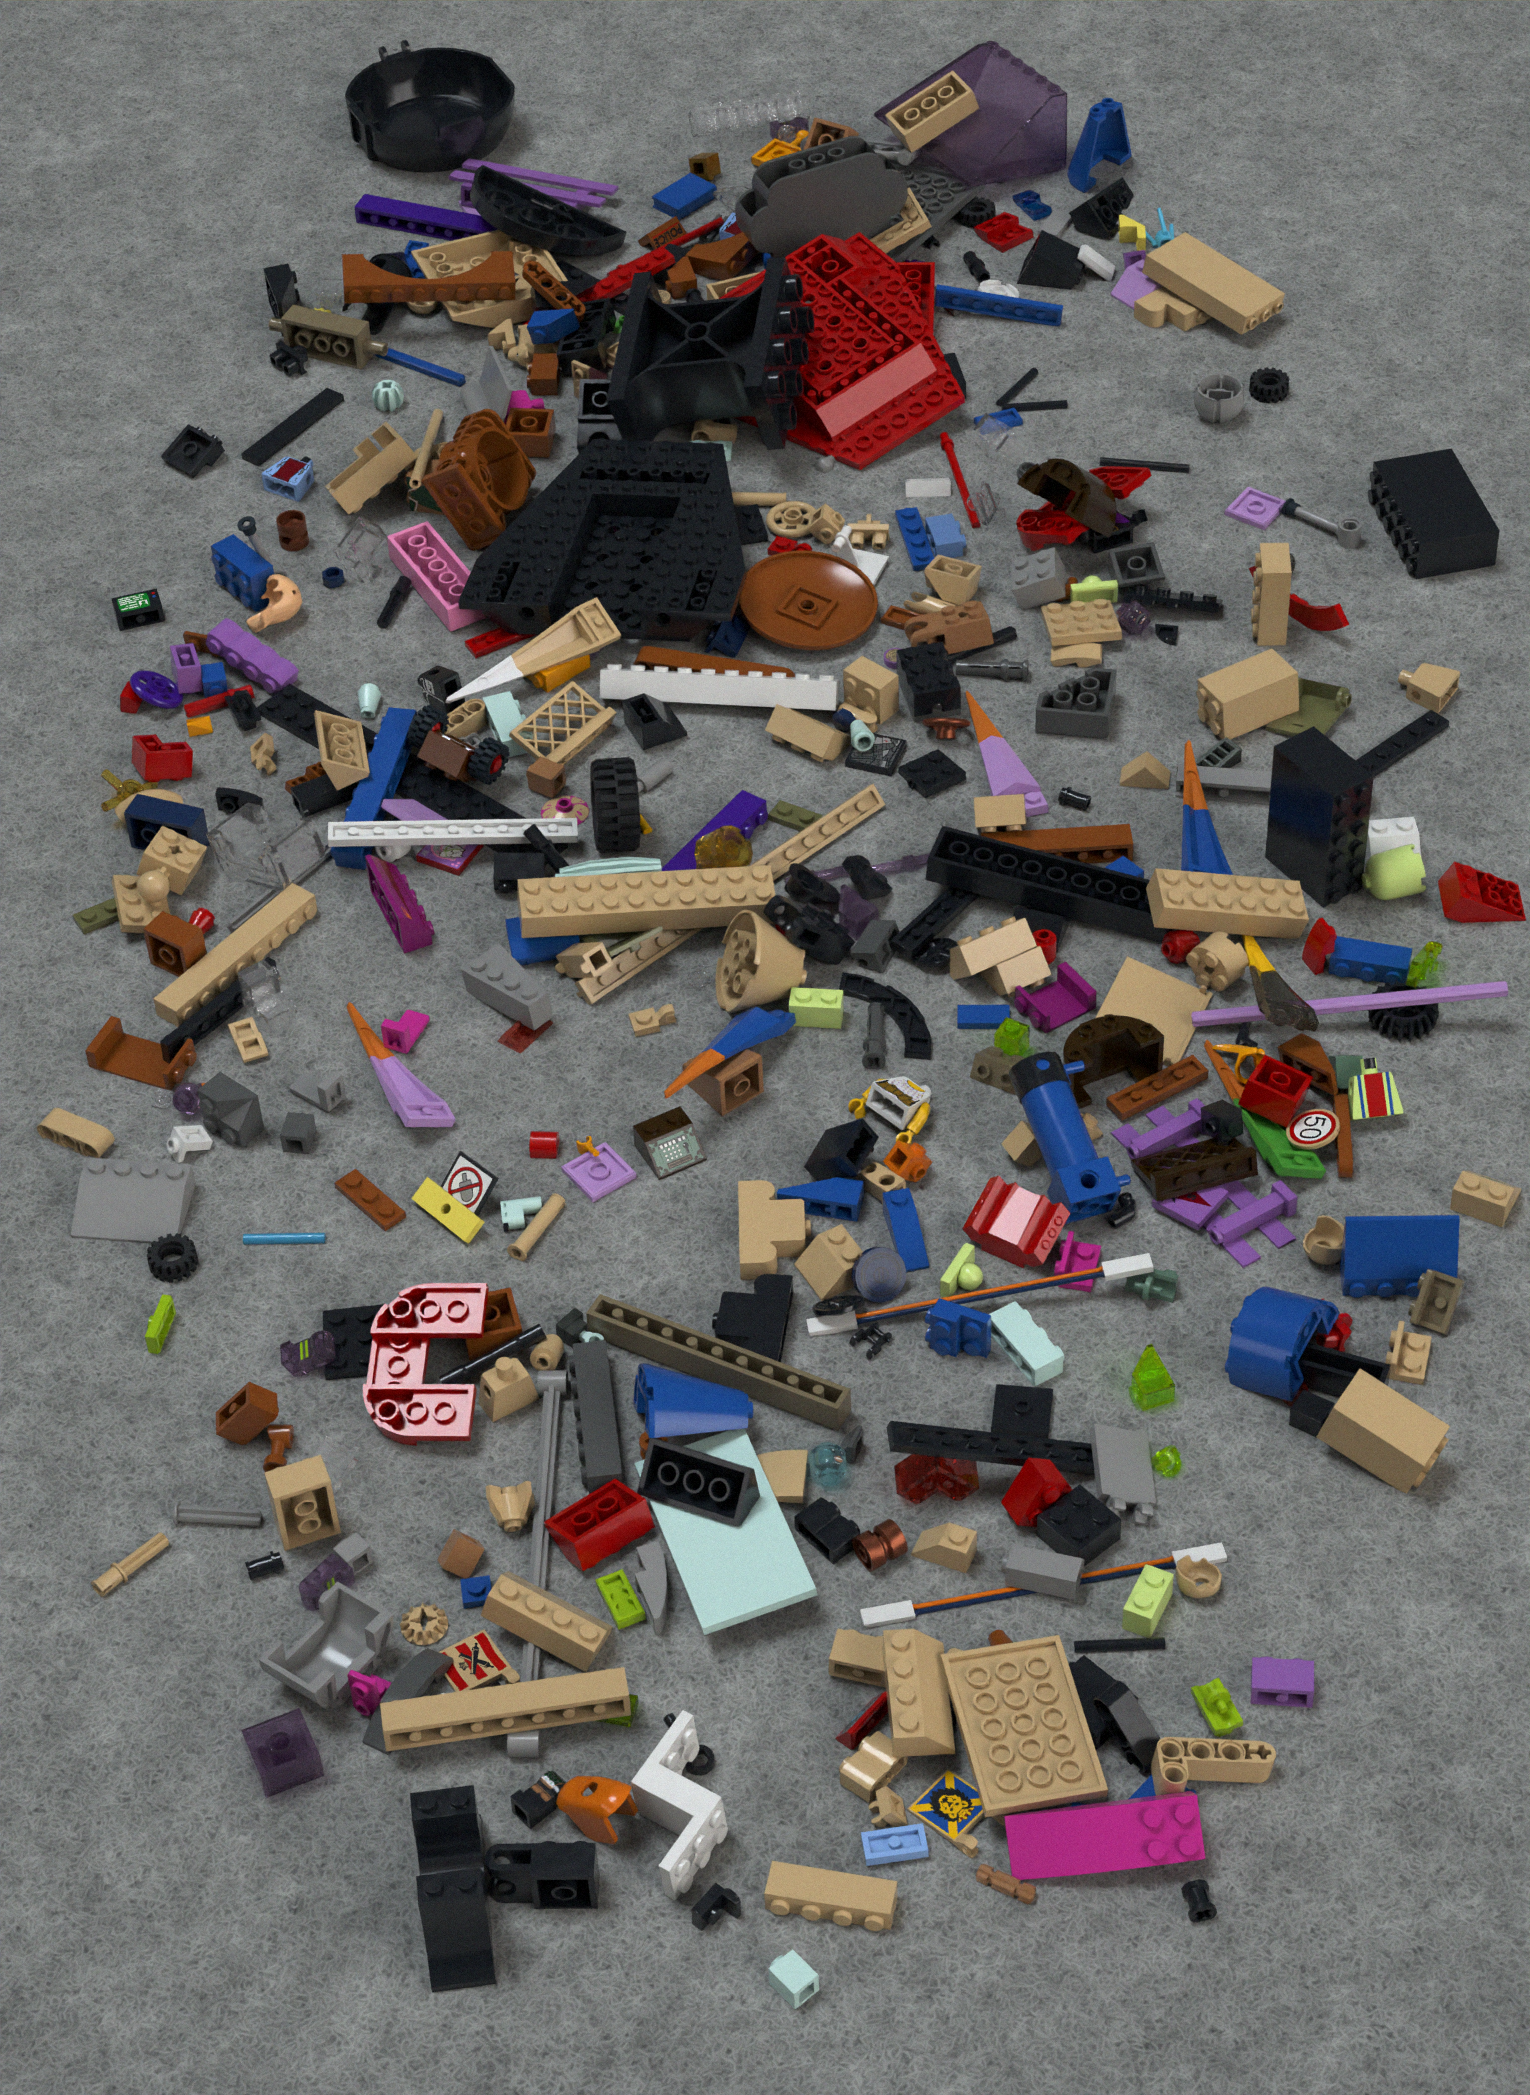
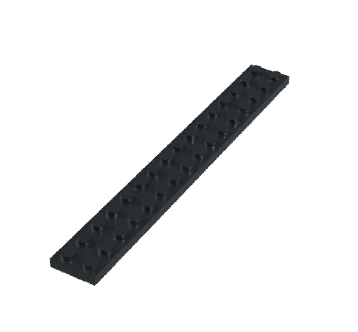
(451, 799)

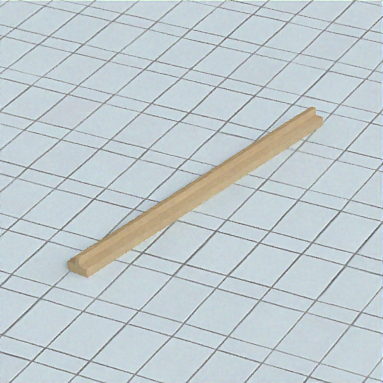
(791, 851)

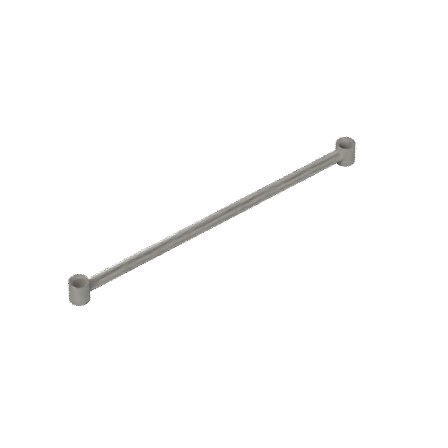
(550, 1385)

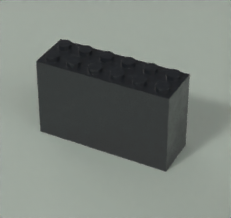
(1433, 514)
(1318, 816)

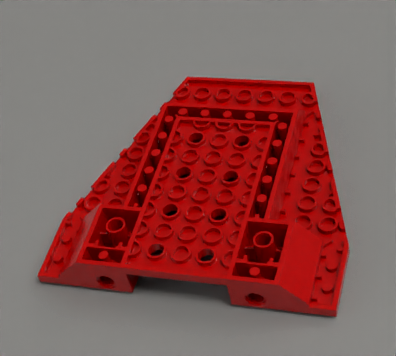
(870, 393)

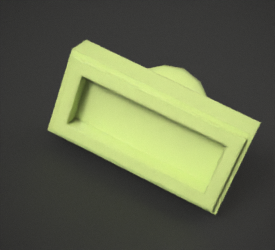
(1094, 588)
(961, 1272)

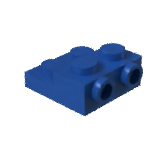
(958, 1328)

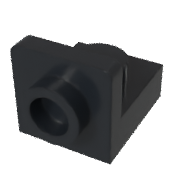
(711, 1905)

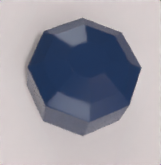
(333, 577)
(842, 720)

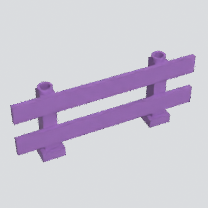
(580, 199)
(1251, 1211)

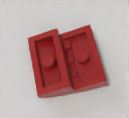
(1003, 232)

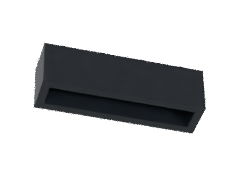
(1333, 1370)

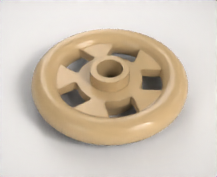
(790, 519)

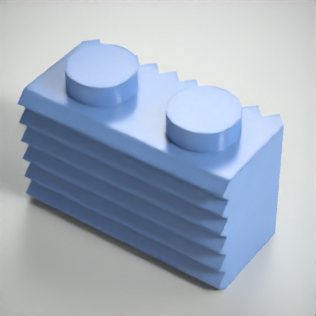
(945, 535)

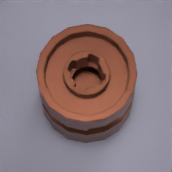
(292, 530)
(883, 1544)

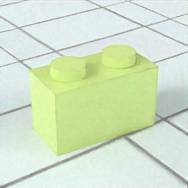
(817, 1007)
(1147, 1601)

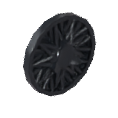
(935, 953)
(838, 1305)

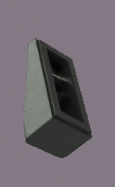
(1225, 749)

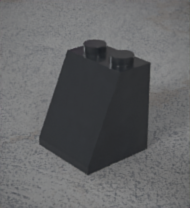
(1051, 263)

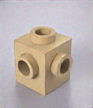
(825, 523)

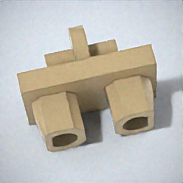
(869, 530)

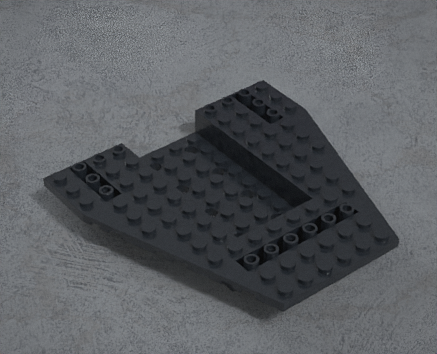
(610, 511)

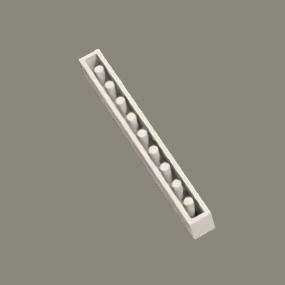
(721, 689)

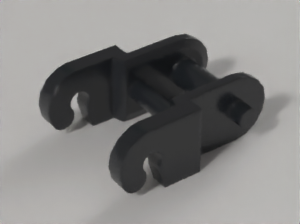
(866, 1334)

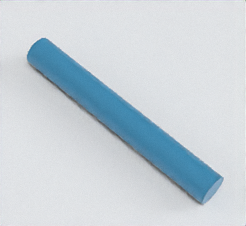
(284, 1238)

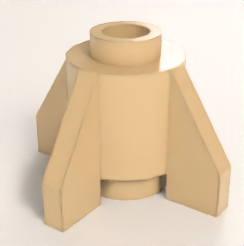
(511, 1505)

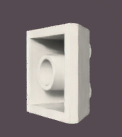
(1392, 833)

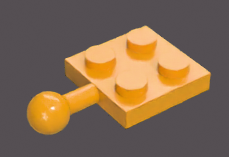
(778, 149)

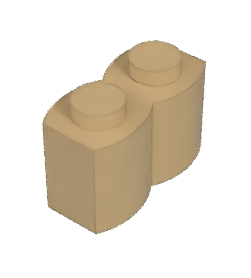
(870, 1767)

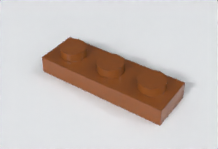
(370, 1200)

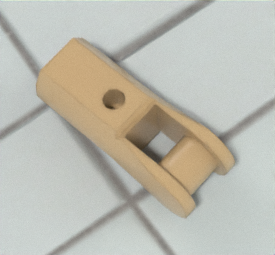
(868, 718)

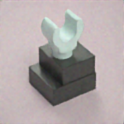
(574, 1330)

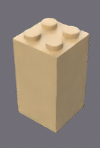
(1248, 694)
(1384, 1432)

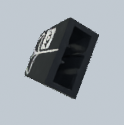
(438, 685)

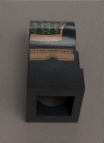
(537, 1800)

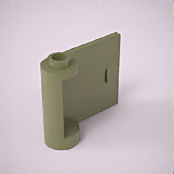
(1318, 707)
(621, 941)

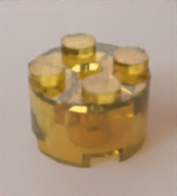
(723, 849)

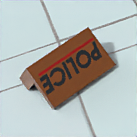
(663, 234)

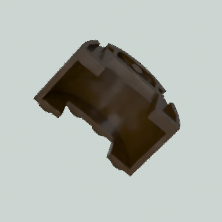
(1093, 502)
(1110, 1047)

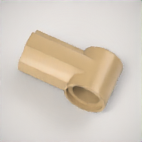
(709, 431)

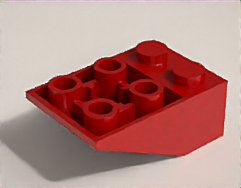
(1479, 896)

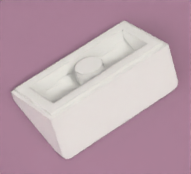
(928, 487)

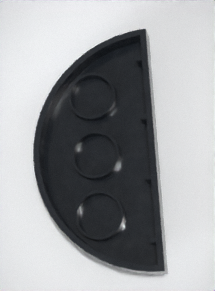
(508, 208)

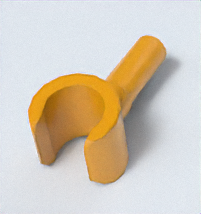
(587, 1147)

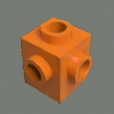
(908, 1161)

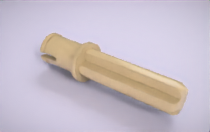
(120, 1571)

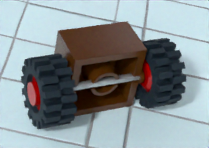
(452, 754)

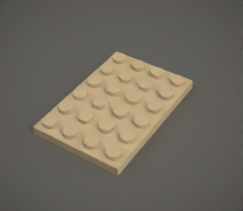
(1023, 1726)

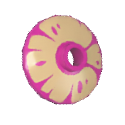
(566, 808)

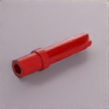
(213, 702)

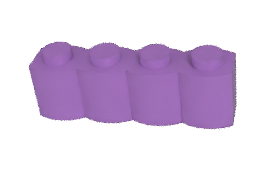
(250, 655)

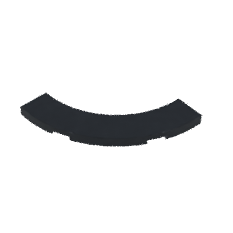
(898, 1007)

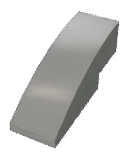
(652, 1584)

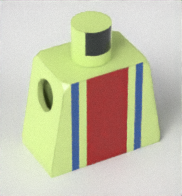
(1372, 1093)

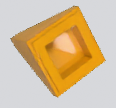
(199, 726)

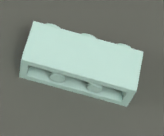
(504, 716)
(1026, 1343)

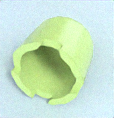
(1394, 873)

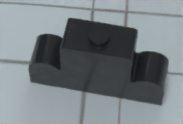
(757, 1319)

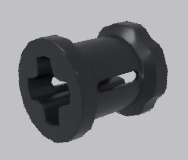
(1198, 1900)

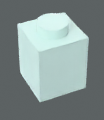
(793, 1978)

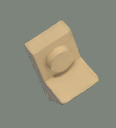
(502, 337)

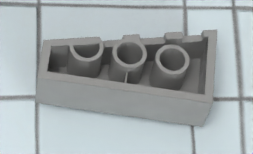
(507, 987)

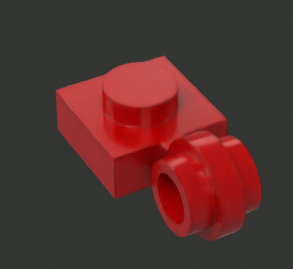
(783, 544)

